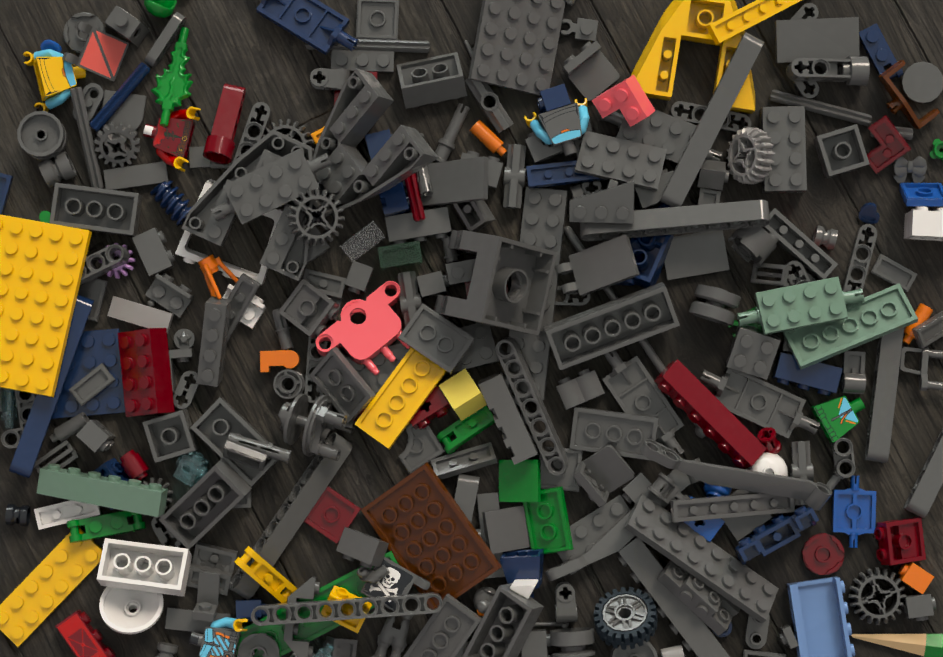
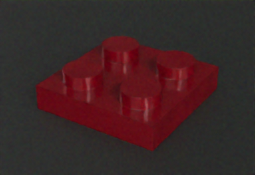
(332, 514)

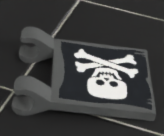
(397, 582)

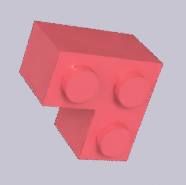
(627, 97)

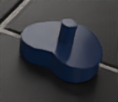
(869, 214)

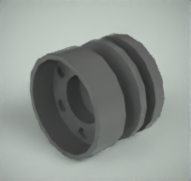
(573, 641)

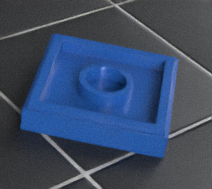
(922, 194)

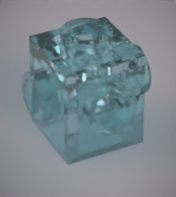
(191, 468)

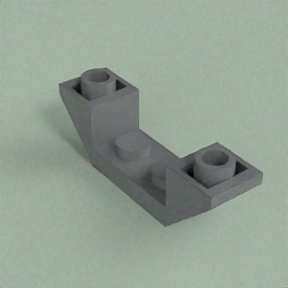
(300, 646)

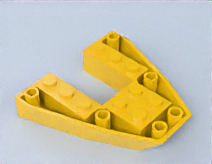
(688, 22)

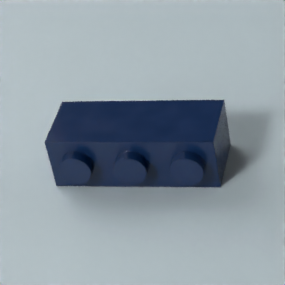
(816, 376)

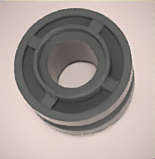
(279, 383)

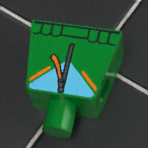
(837, 416)

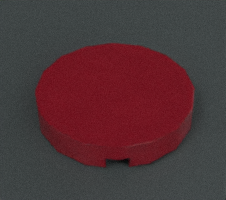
(823, 554)

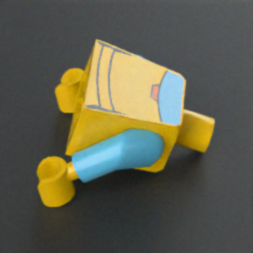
(53, 77)

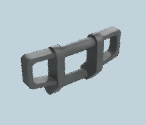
(925, 353)

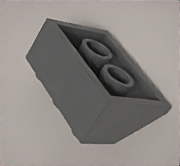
(431, 80)

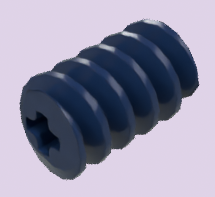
(172, 201)

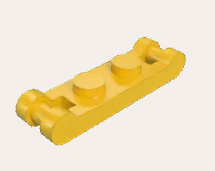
(266, 575)

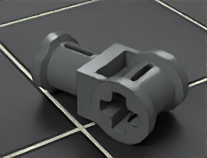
(666, 489)

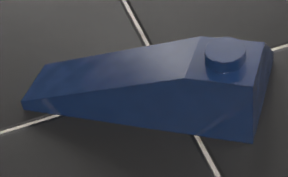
(650, 256)

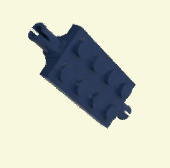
(309, 22)

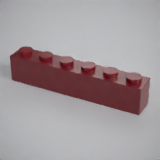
(710, 414)

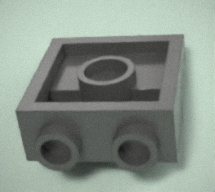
(309, 309)

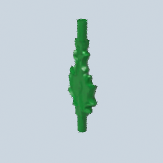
(173, 84)

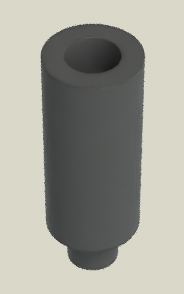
(69, 428)

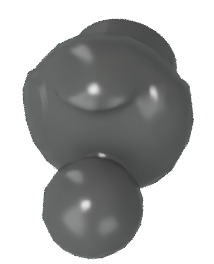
(483, 598)

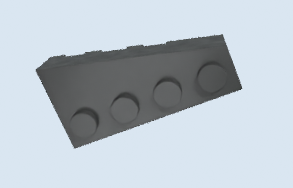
(508, 416)

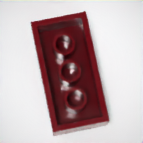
(146, 372)

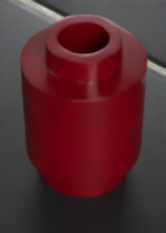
(134, 465)

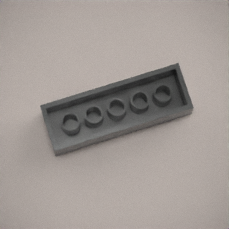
(611, 325)

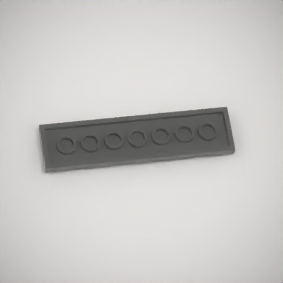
(479, 354)
(701, 558)

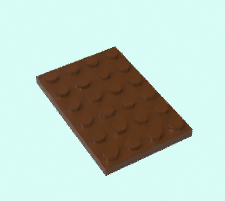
(431, 535)

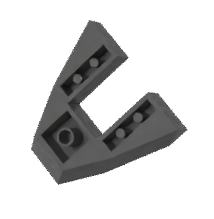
(352, 117)
(283, 251)

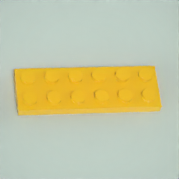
(400, 398)
(47, 587)

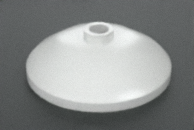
(116, 607)

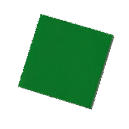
(520, 481)

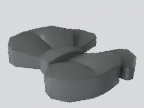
(916, 168)

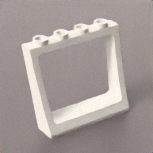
(192, 256)

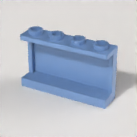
(820, 618)

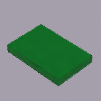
(549, 522)

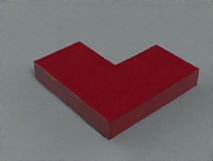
(891, 144)

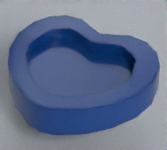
(49, 44)

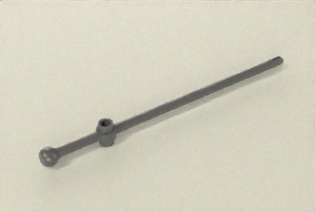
(644, 343)

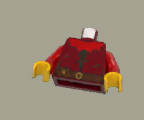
(174, 141)

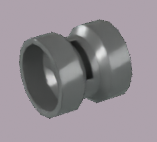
(827, 238)
(166, 649)

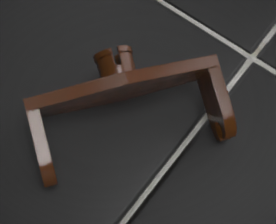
(899, 102)

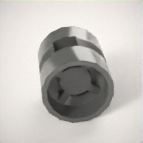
(57, 169)

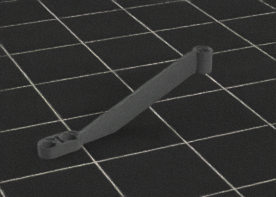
(812, 493)
(617, 536)

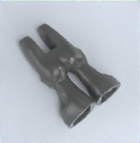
(392, 637)

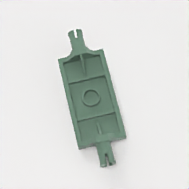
(800, 306)

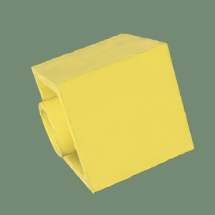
(463, 394)

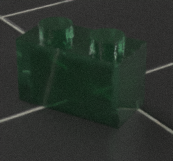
(400, 255)

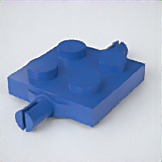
(854, 511)

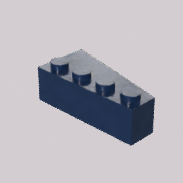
(393, 200)

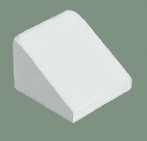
(524, 586)

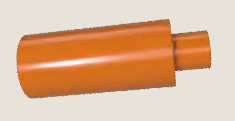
(488, 138)
(923, 313)

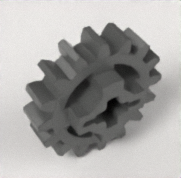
(120, 137)

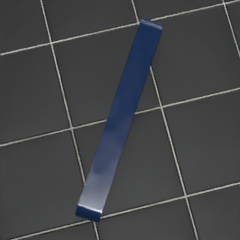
(44, 406)

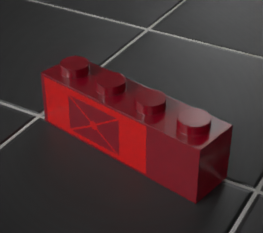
(82, 637)

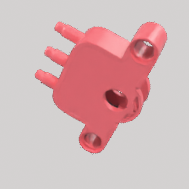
(373, 336)

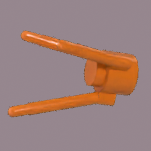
(209, 266)

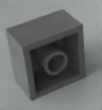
(841, 151)
(753, 351)
(170, 435)

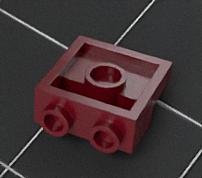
(900, 541)

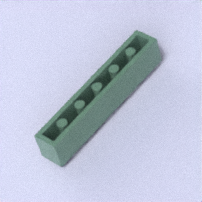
(102, 490)

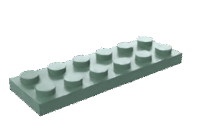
(866, 321)

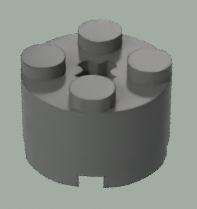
(753, 244)

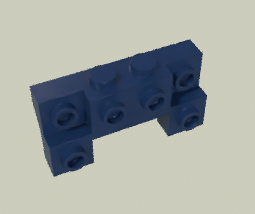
(775, 535)

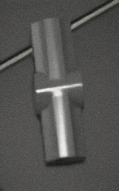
(496, 114)
(514, 176)
(410, 297)
(801, 463)

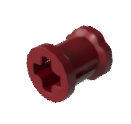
(769, 440)

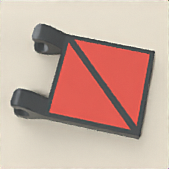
(100, 54)

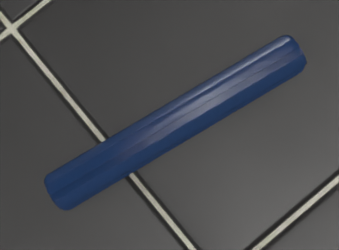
(119, 97)

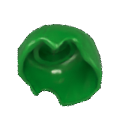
(160, 8)

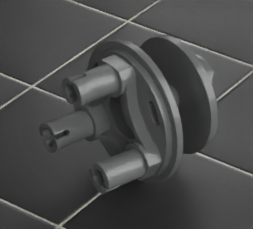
(316, 426)

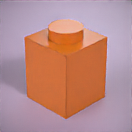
(915, 577)

